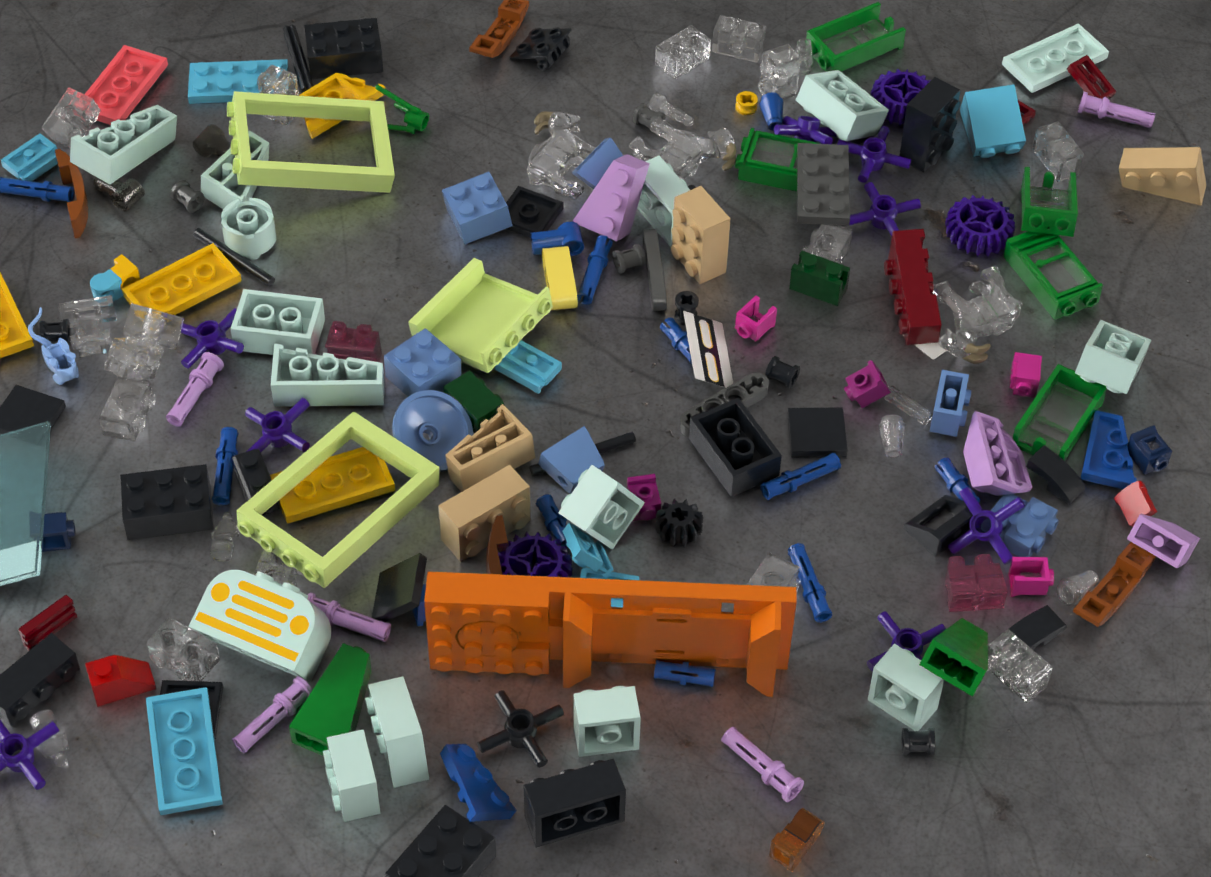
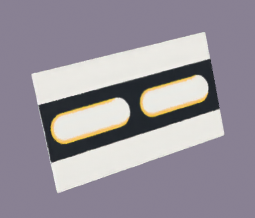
(708, 350)

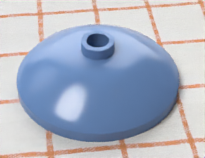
(438, 417)

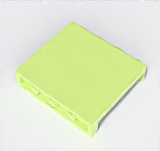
(481, 316)

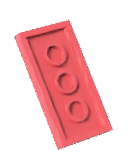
(125, 82)

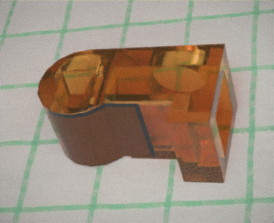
(796, 839)

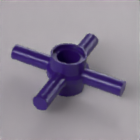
(806, 129)
(875, 154)
(883, 210)
(210, 338)
(278, 427)
(978, 517)
(905, 638)
(24, 760)

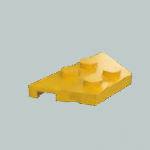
(341, 87)

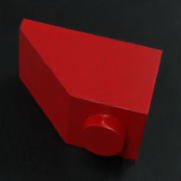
(119, 678)

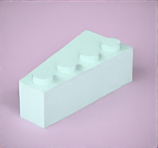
(124, 144)
(325, 379)

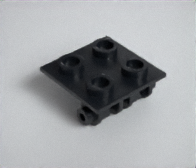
(544, 46)

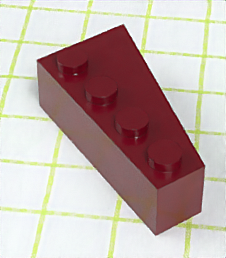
(913, 287)

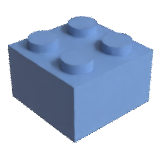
(477, 208)
(421, 364)

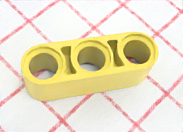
(560, 277)

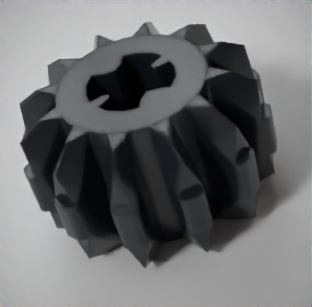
(679, 522)

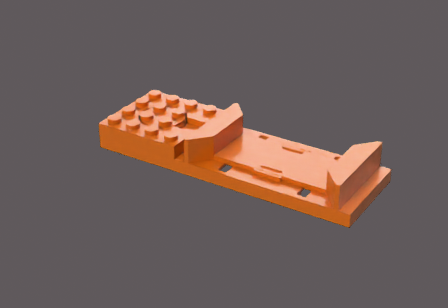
(528, 620)

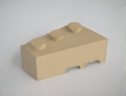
(1165, 172)
(494, 446)

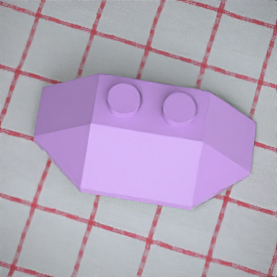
(994, 458)

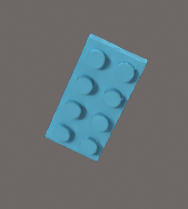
(218, 80)
(183, 751)

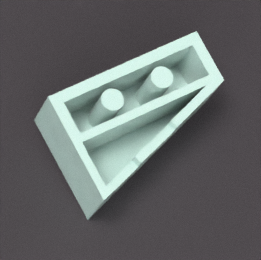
(220, 183)
(398, 731)

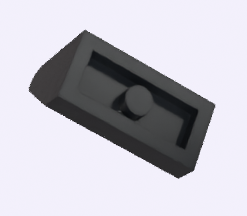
(938, 540)

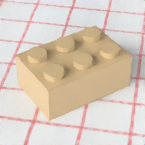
(700, 234)
(469, 516)

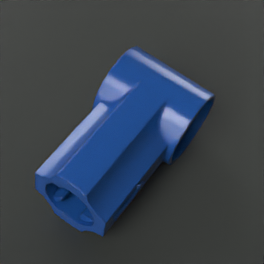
(566, 235)

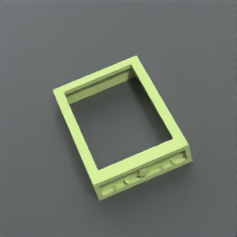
(309, 174)
(295, 554)

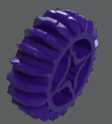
(896, 91)
(979, 230)
(524, 552)

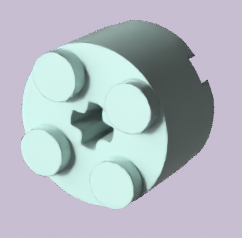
(248, 227)

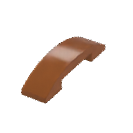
(502, 29)
(77, 209)
(1115, 586)

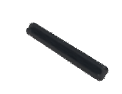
(298, 58)

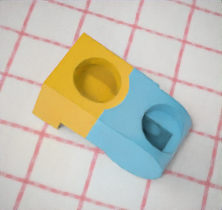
(114, 279)

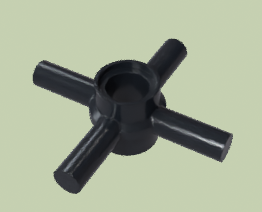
(520, 738)

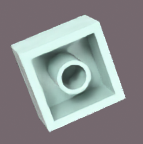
(905, 688)
(606, 721)
(351, 776)

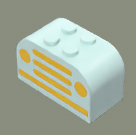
(264, 621)

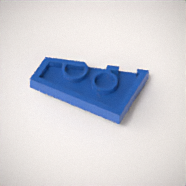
(1107, 452)
(476, 785)

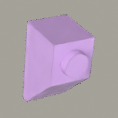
(1163, 539)

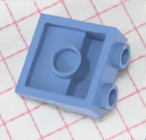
(1026, 528)

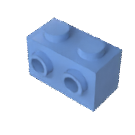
(949, 403)

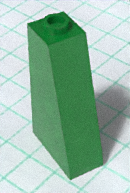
(959, 656)
(334, 702)

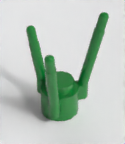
(414, 117)

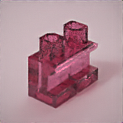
(356, 343)
(975, 584)

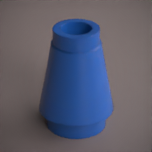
(772, 109)

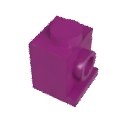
(866, 385)
(645, 489)

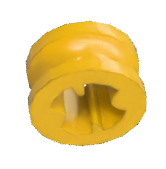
(746, 103)

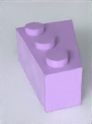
(615, 199)

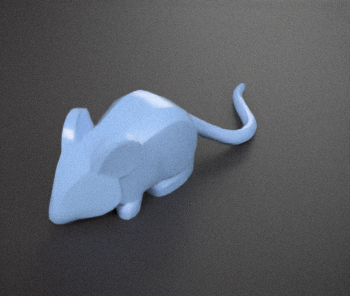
(56, 356)

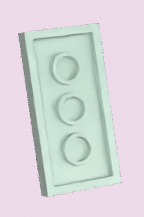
(1049, 58)

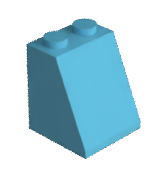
(993, 121)

